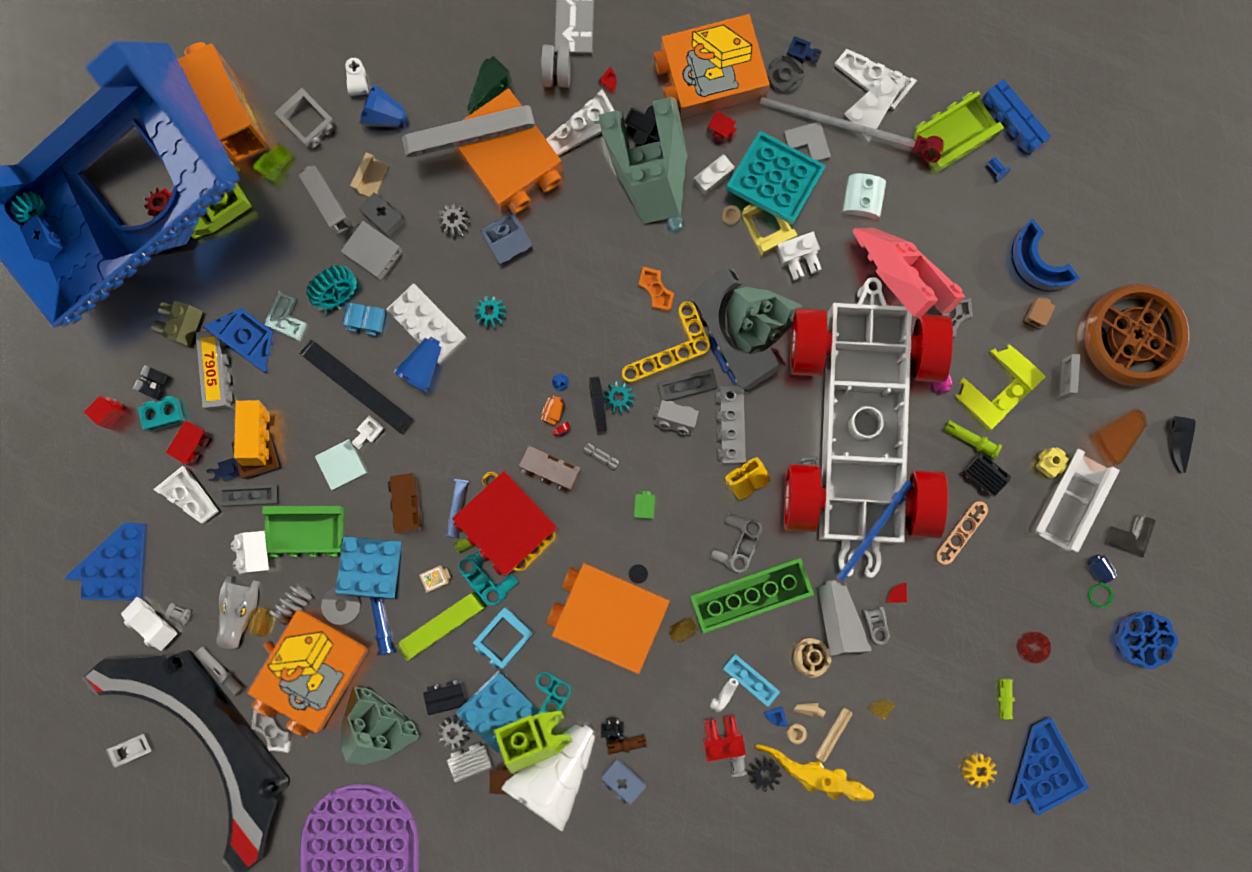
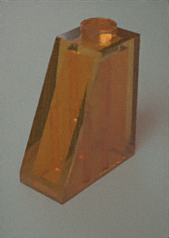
(1121, 435)

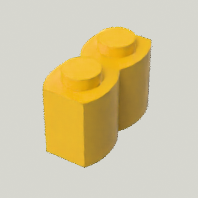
(748, 478)

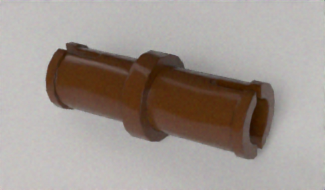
(626, 745)

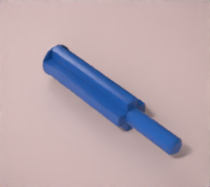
(721, 359)

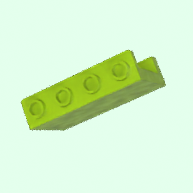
(961, 128)

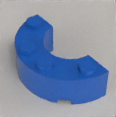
(1031, 265)

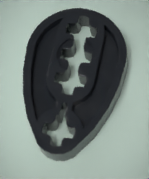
(597, 404)

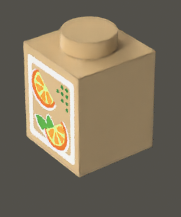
(435, 578)

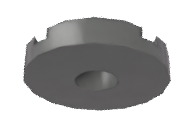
(781, 84)

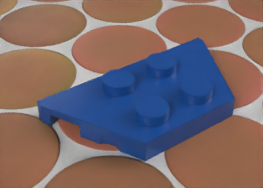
(244, 336)

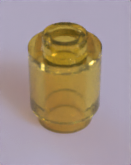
(259, 621)
(683, 630)

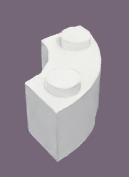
(151, 627)

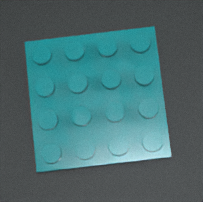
(775, 177)

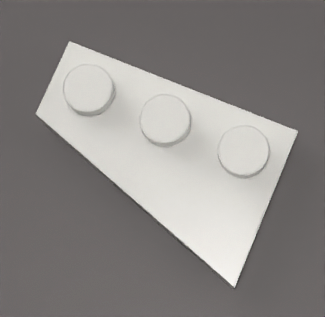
(187, 493)

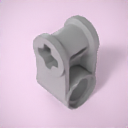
(876, 624)

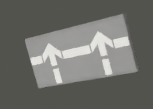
(574, 25)

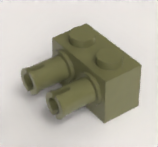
(180, 324)

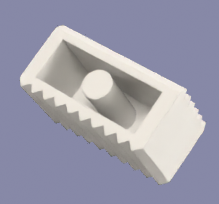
(713, 175)
(470, 762)

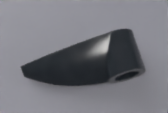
(1182, 438)

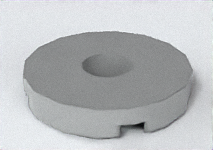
(340, 617)

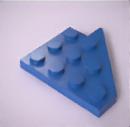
(114, 566)

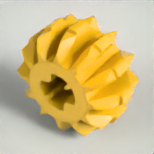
(979, 779)

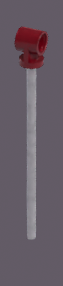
(930, 148)

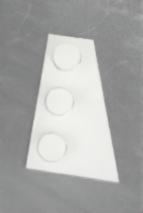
(874, 105)

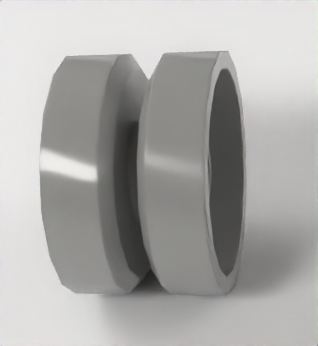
(554, 66)

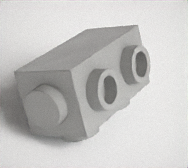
(675, 417)

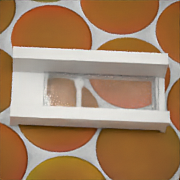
(1076, 502)

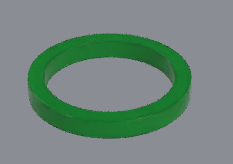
(1090, 595)

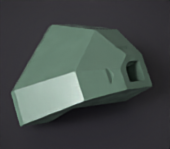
(759, 318)
(373, 728)

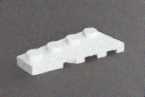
(870, 74)
(581, 126)

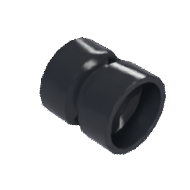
(150, 374)

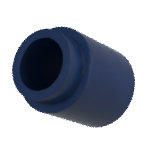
(1102, 568)

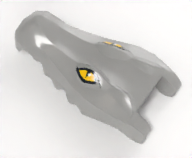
(235, 611)

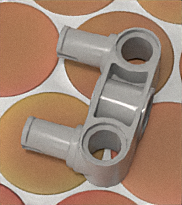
(745, 545)

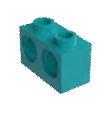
(161, 417)

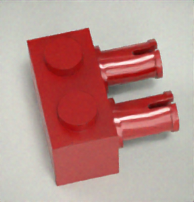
(723, 747)

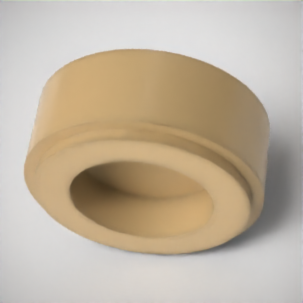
(731, 215)
(796, 733)

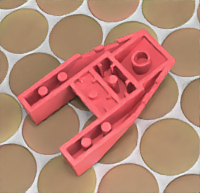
(909, 273)

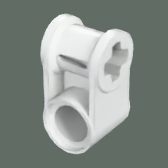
(356, 79)

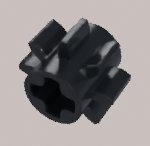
(612, 730)

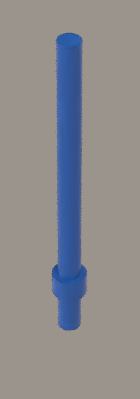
(897, 499)

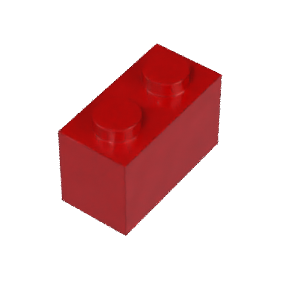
(105, 411)
(188, 443)

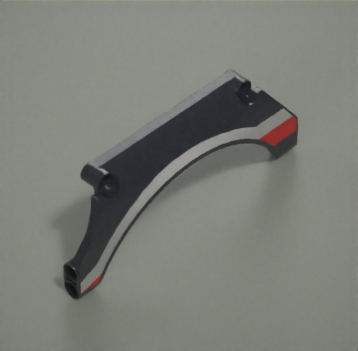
(240, 758)

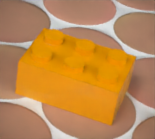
(251, 433)

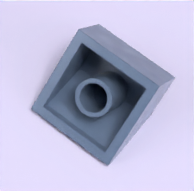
(506, 238)

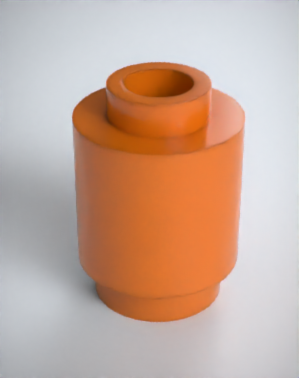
(553, 410)

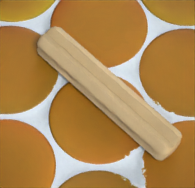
(833, 735)

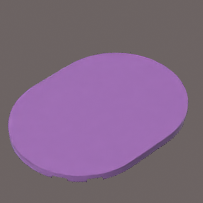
(359, 832)

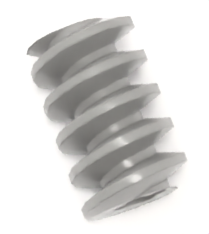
(291, 604)

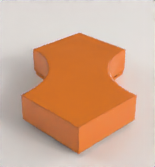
(651, 281)

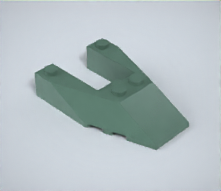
(650, 172)

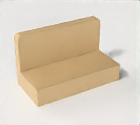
(369, 176)

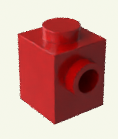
(721, 127)

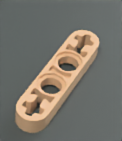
(963, 534)

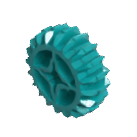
(331, 287)

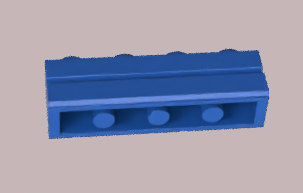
(1016, 116)

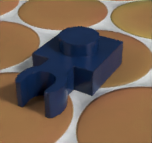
(801, 48)
(227, 470)

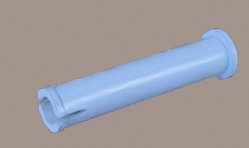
(457, 505)

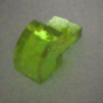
(272, 163)

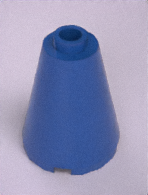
(420, 364)

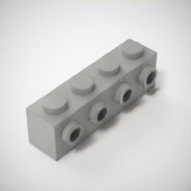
(731, 424)

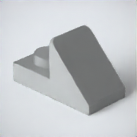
(128, 750)

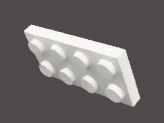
(424, 320)

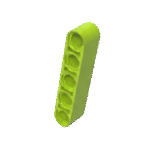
(440, 625)

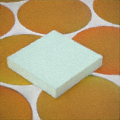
(340, 464)

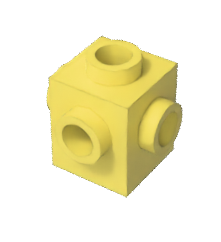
(1052, 462)

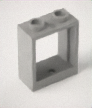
(289, 108)

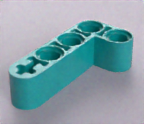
(553, 697)

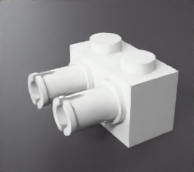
(797, 249)
(250, 552)

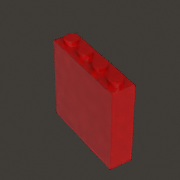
(504, 524)

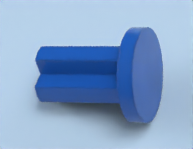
(998, 168)
(560, 382)

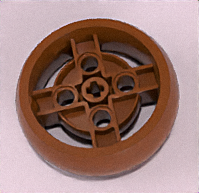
(1156, 304)

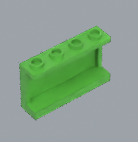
(303, 530)

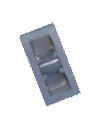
(619, 771)

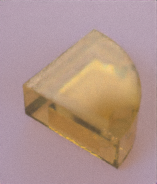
(882, 708)

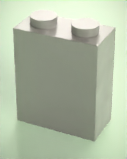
(370, 250)

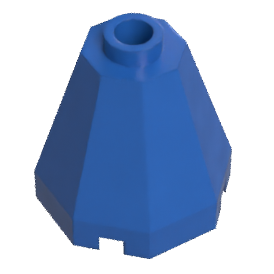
(381, 110)

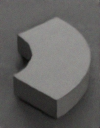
(960, 313)

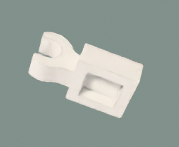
(368, 430)

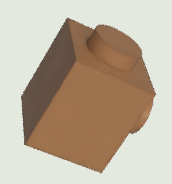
(1040, 312)

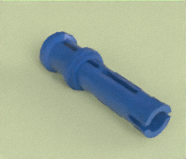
(382, 634)

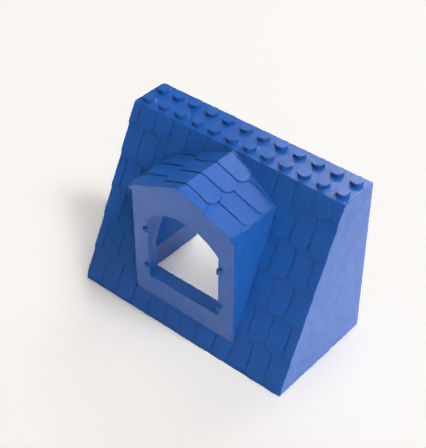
(140, 90)

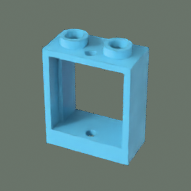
(513, 620)

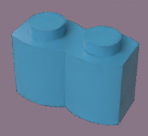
(363, 317)

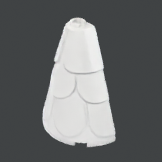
(554, 782)

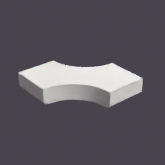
(276, 737)

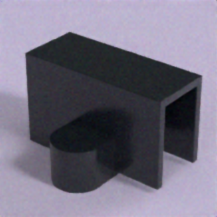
(644, 124)

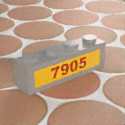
(213, 372)

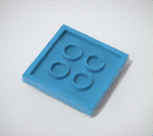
(368, 568)
(493, 707)

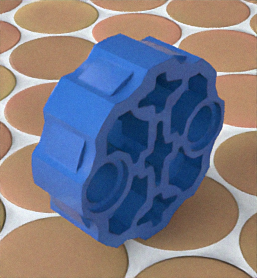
(1146, 625)

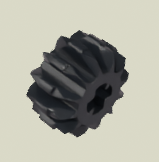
(758, 777)

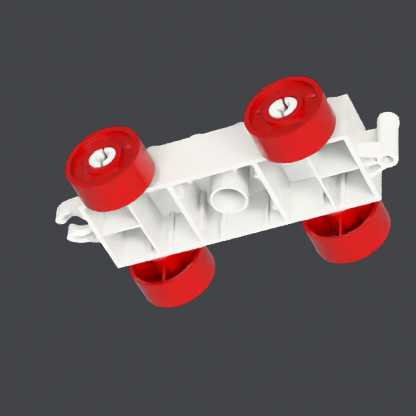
(866, 423)

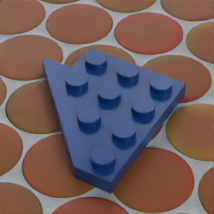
(1047, 770)

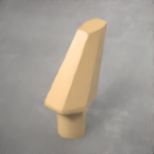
(809, 709)

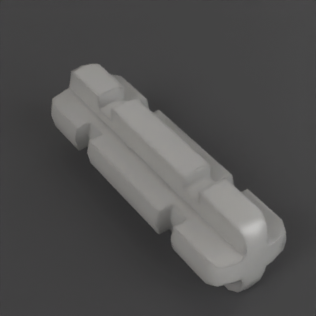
(600, 456)

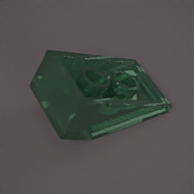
(490, 82)

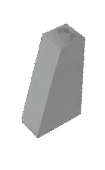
(325, 200)
(842, 621)

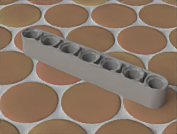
(468, 131)

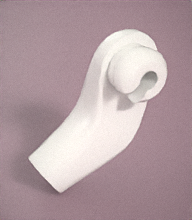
(725, 695)

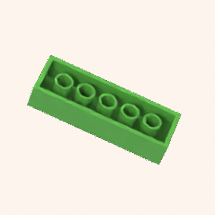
(751, 595)

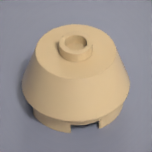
(812, 657)

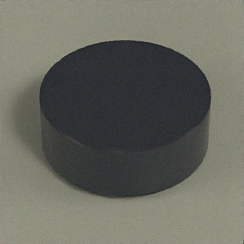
(638, 574)

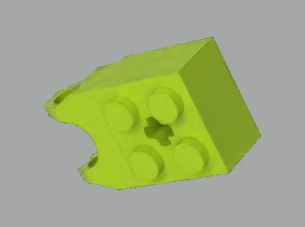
(220, 214)
(536, 740)

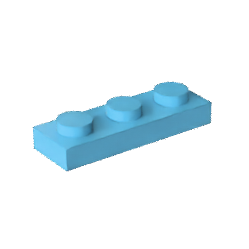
(751, 680)

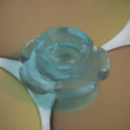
(675, 222)

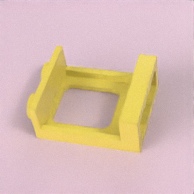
(770, 242)

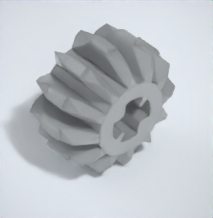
(445, 218)
(448, 727)

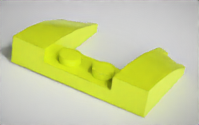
(1026, 379)

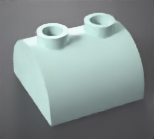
(864, 196)

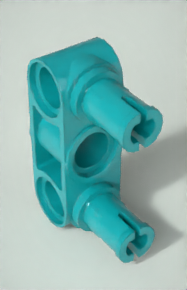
(482, 583)

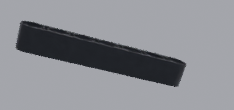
(355, 386)

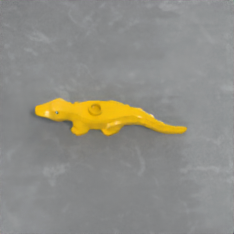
(816, 777)

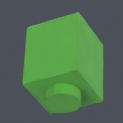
(644, 505)

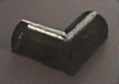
(1136, 540)

